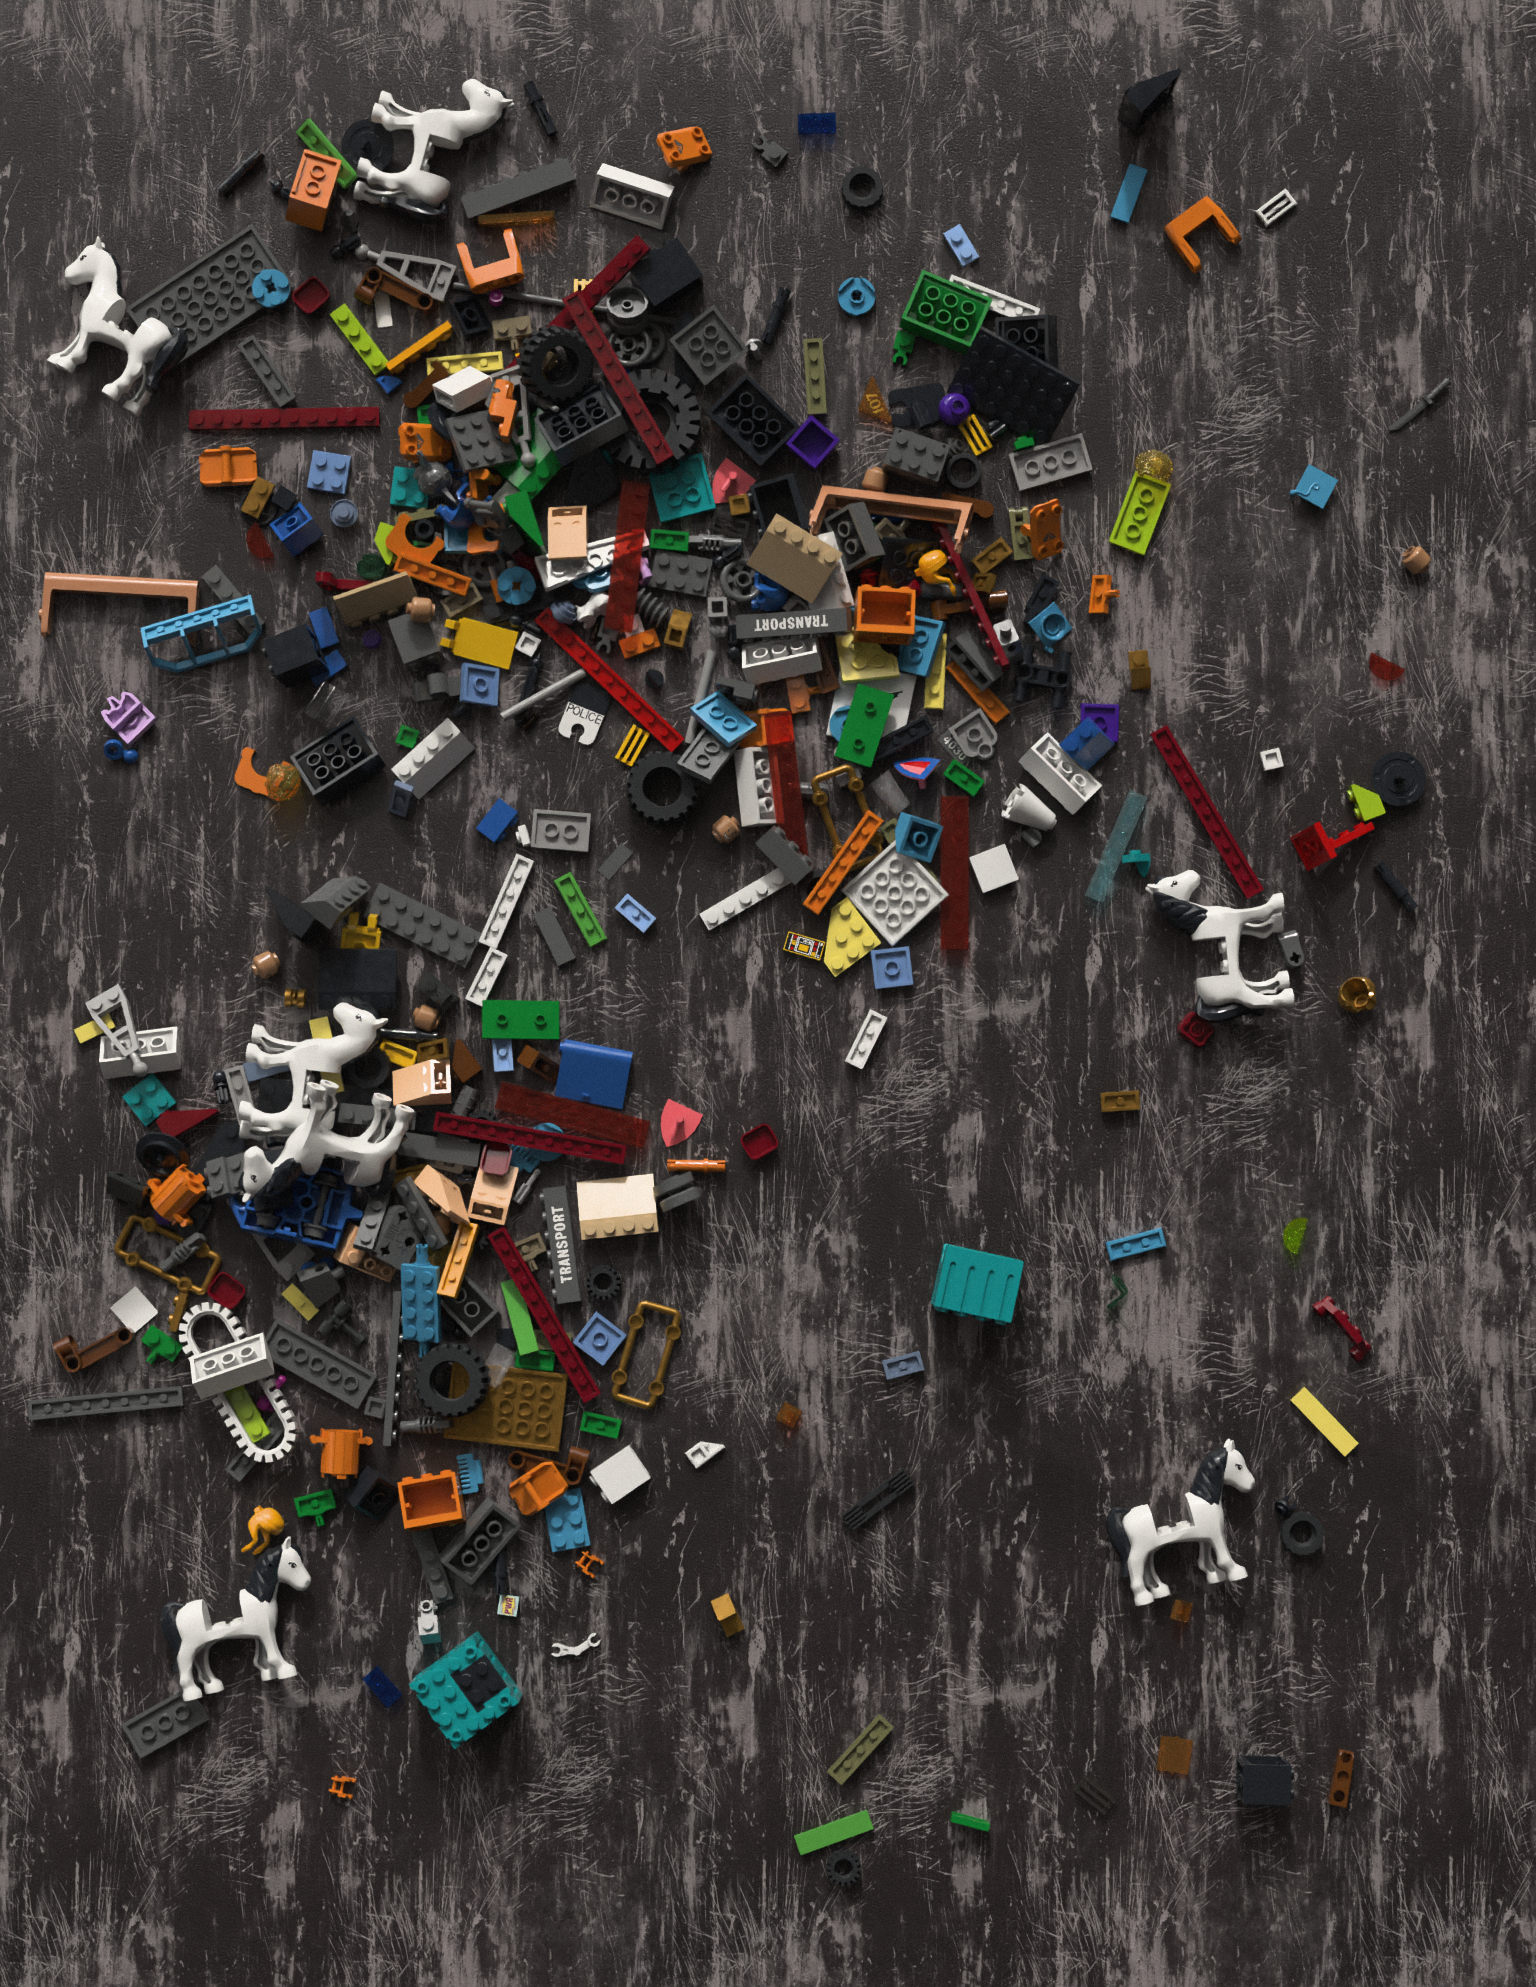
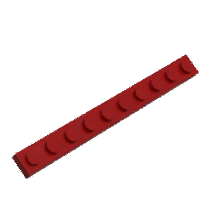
(609, 680)

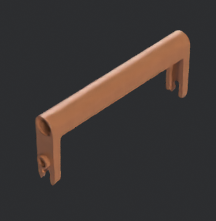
(895, 505)
(116, 586)

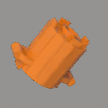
(177, 1195)
(340, 1451)

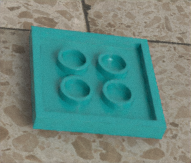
(683, 490)

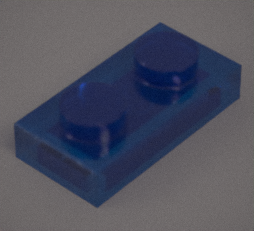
(816, 123)
(382, 1686)

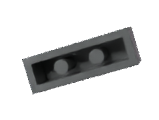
(974, 661)
(785, 854)

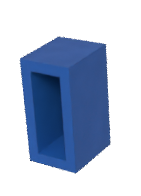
(497, 821)

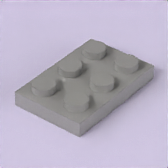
(560, 830)

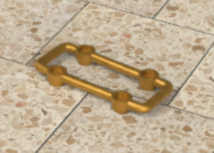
(820, 799)
(134, 1259)
(672, 1333)

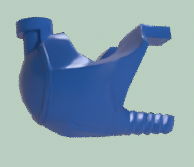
(461, 517)
(774, 595)

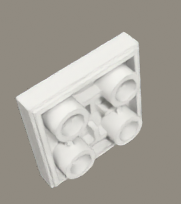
(993, 868)

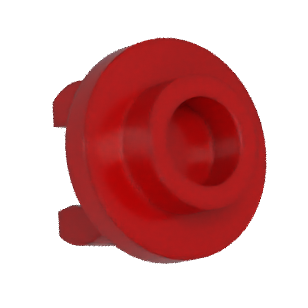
(868, 576)

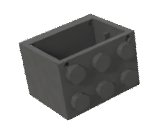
(916, 458)
(416, 643)

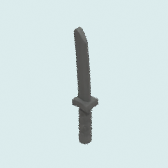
(1426, 400)

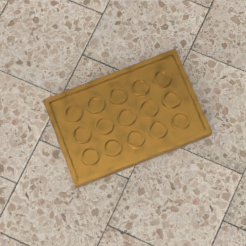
(519, 1413)

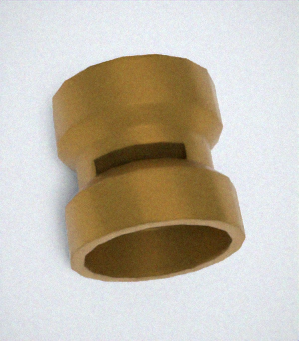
(295, 997)

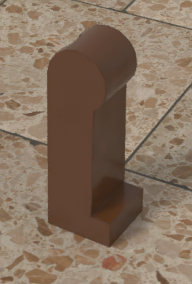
(415, 397)
(981, 508)
(1341, 1778)

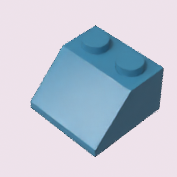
(917, 837)

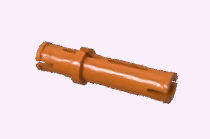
(696, 1165)

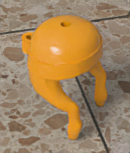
(932, 567)
(268, 1522)

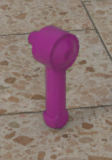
(496, 297)
(263, 1402)

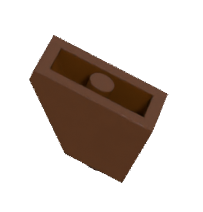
(464, 1063)
(539, 1064)

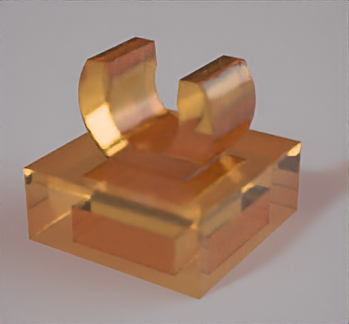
(788, 1414)

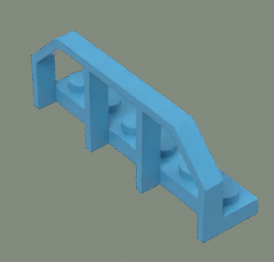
(196, 621)

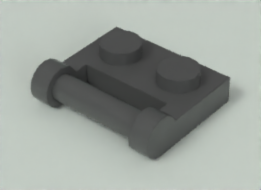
(487, 513)

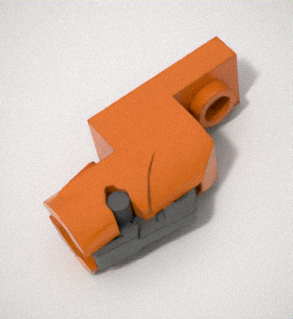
(502, 407)

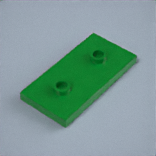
(864, 725)
(520, 1019)

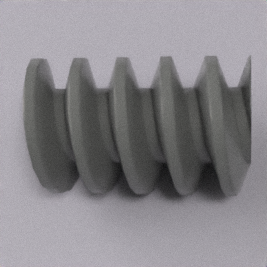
(651, 609)

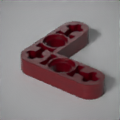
(328, 581)

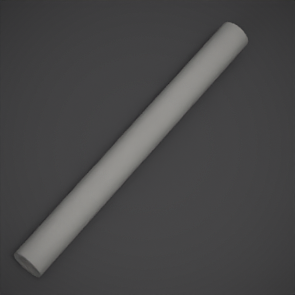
(543, 694)
(701, 694)

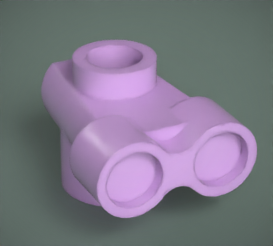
(645, 573)

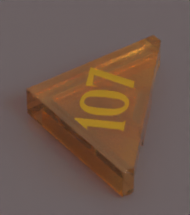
(873, 403)

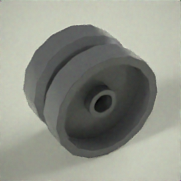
(627, 310)
(676, 1191)

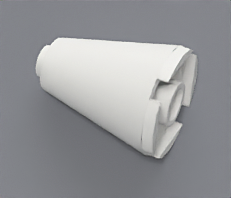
(1028, 810)

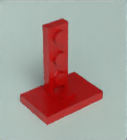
(1317, 849)

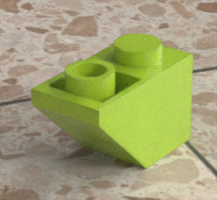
(383, 531)
(1367, 803)

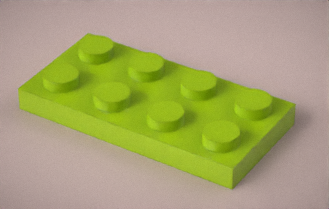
(1139, 513)

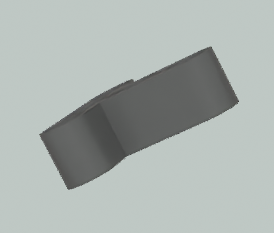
(436, 688)

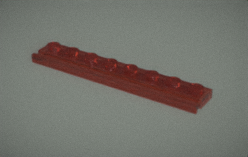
(626, 556)
(786, 777)
(954, 871)
(572, 1114)

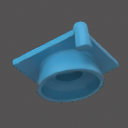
(1314, 486)
(1050, 626)

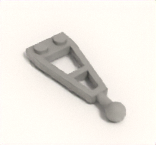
(439, 282)
(510, 374)
(105, 1004)
(290, 1263)

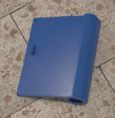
(593, 1073)

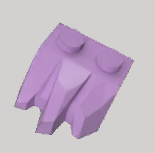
(128, 717)

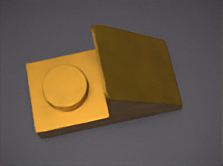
(1139, 670)
(433, 1050)
(727, 1615)

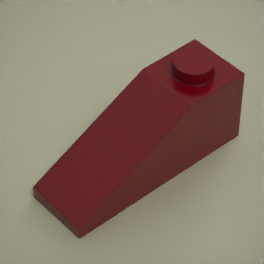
(179, 1122)

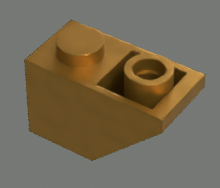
(677, 629)

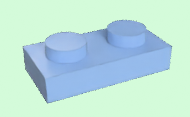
(960, 245)
(635, 913)
(502, 1055)

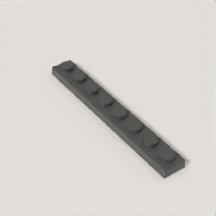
(394, 1376)
(105, 1402)

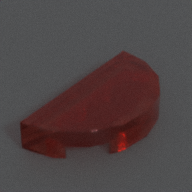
(257, 542)
(1383, 668)

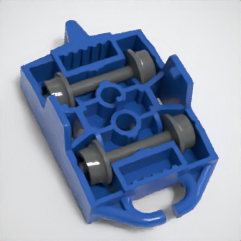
(315, 1225)

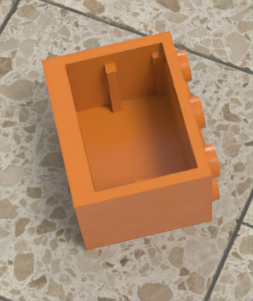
(313, 190)
(884, 615)
(431, 1501)

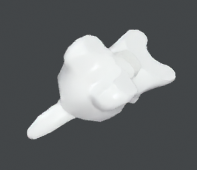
(592, 609)

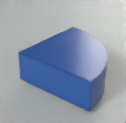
(389, 383)

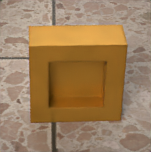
(739, 505)

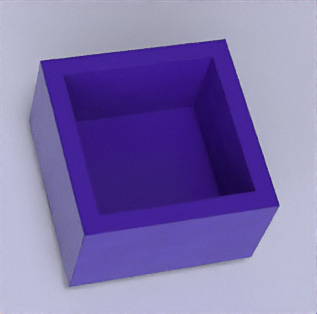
(812, 443)

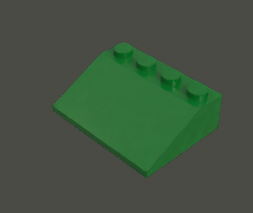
(945, 312)
(544, 469)
(521, 514)

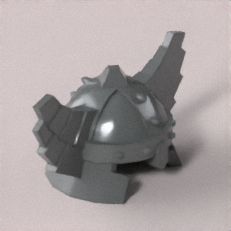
(434, 480)

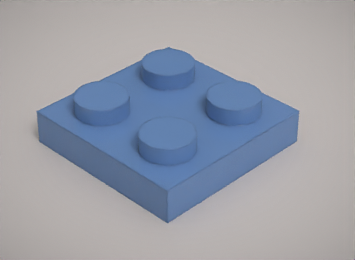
(329, 472)
(479, 684)
(891, 967)
(599, 1338)

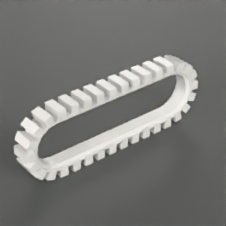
(268, 1455)

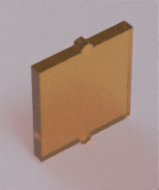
(1174, 1754)

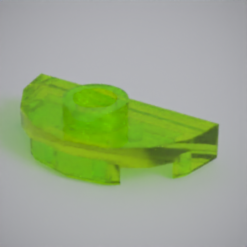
(1293, 1234)

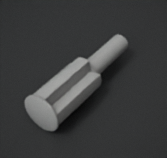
(545, 404)
(525, 1189)

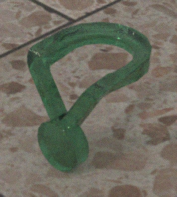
(1114, 1277)

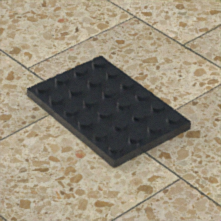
(1014, 386)

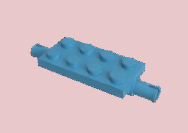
(420, 1301)

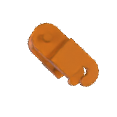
(592, 1558)
(340, 1792)

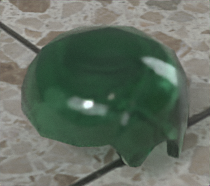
(371, 567)

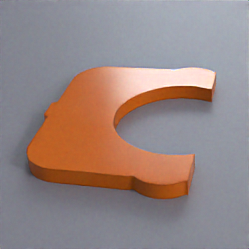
(476, 540)
(397, 542)
(247, 777)

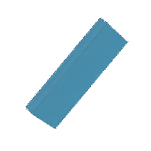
(1128, 193)
(1135, 1244)

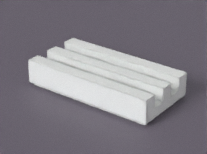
(1263, 217)

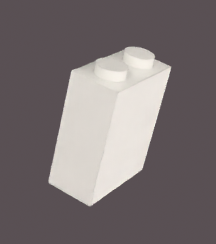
(463, 389)
(619, 1474)

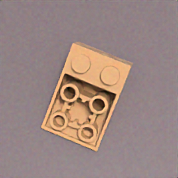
(568, 533)
(423, 1084)
(442, 1192)
(492, 1196)
(361, 1259)

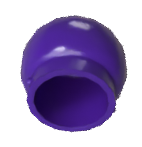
(954, 409)

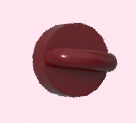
(914, 585)

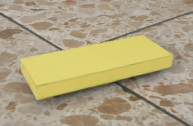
(92, 1029)
(300, 1301)

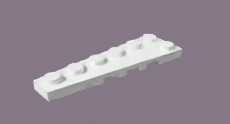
(559, 573)

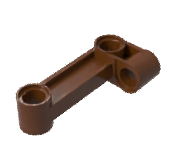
(368, 289)
(995, 602)
(67, 1349)
(576, 1461)

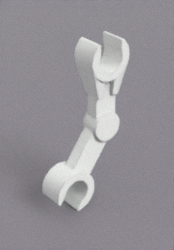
(577, 1649)

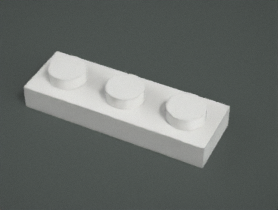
(486, 976)
(866, 1039)

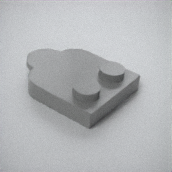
(975, 735)

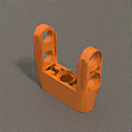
(1192, 220)
(494, 274)

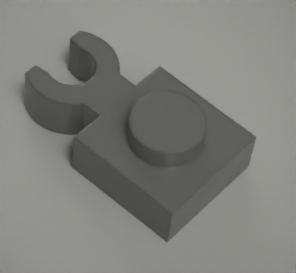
(771, 153)
(607, 635)

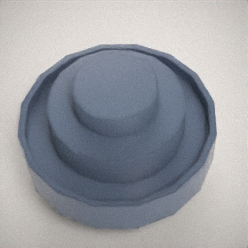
(344, 513)
(563, 612)

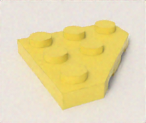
(864, 661)
(847, 938)

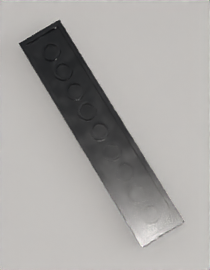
(277, 1095)

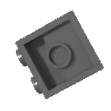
(743, 692)
(224, 1176)

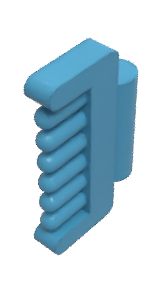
(518, 1161)
(475, 1473)

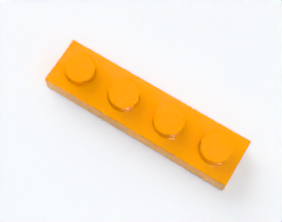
(413, 353)
(458, 1260)

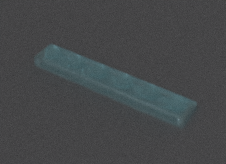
(1116, 846)

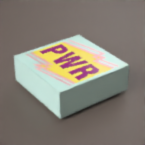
(508, 1605)

